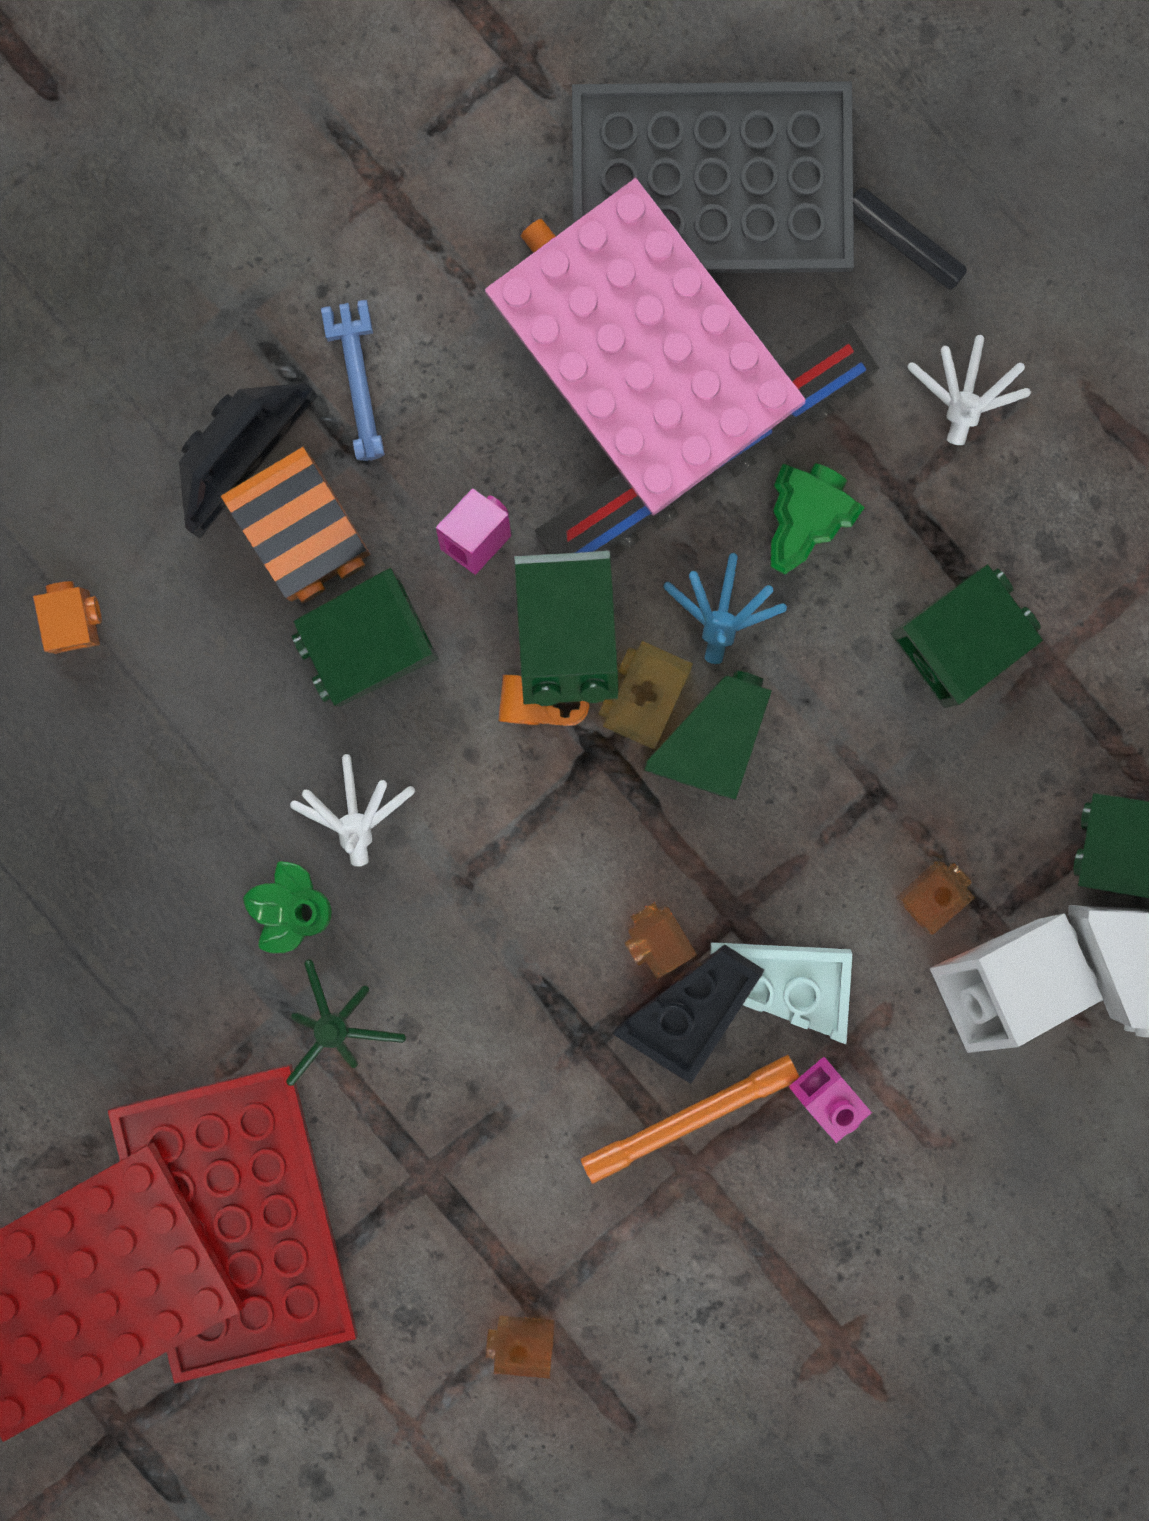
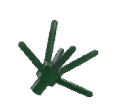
(333, 1027)

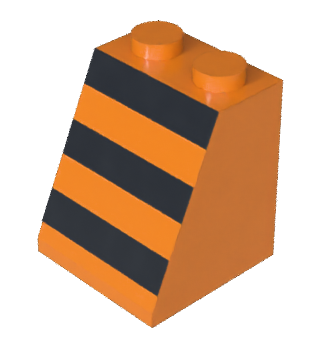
(297, 526)

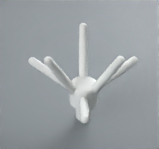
(964, 405)
(355, 827)

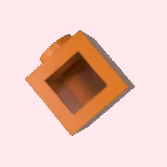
(67, 617)

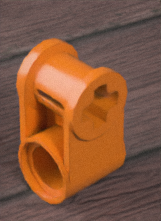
(514, 711)

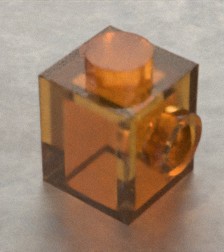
(936, 896)
(658, 940)
(521, 1346)

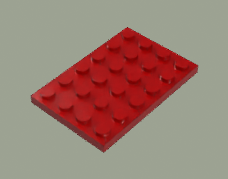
(258, 1197)
(101, 1287)

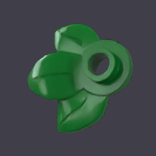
(280, 908)

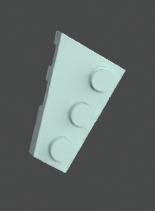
(801, 985)

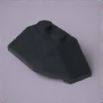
(235, 446)

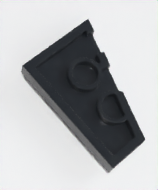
(692, 1013)

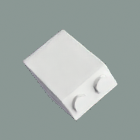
(1118, 953)
(1017, 985)

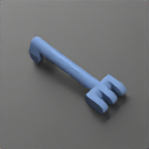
(369, 445)

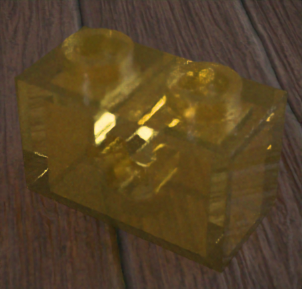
(667, 676)

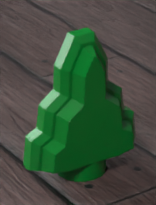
(808, 513)

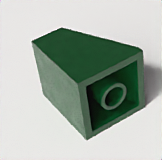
(566, 628)
(968, 636)
(363, 639)
(715, 738)
(1115, 846)

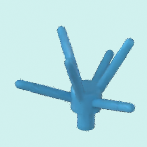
(720, 625)

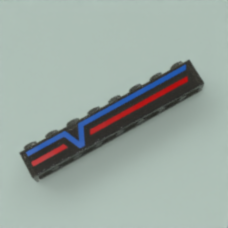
(614, 512)

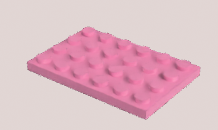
(645, 346)

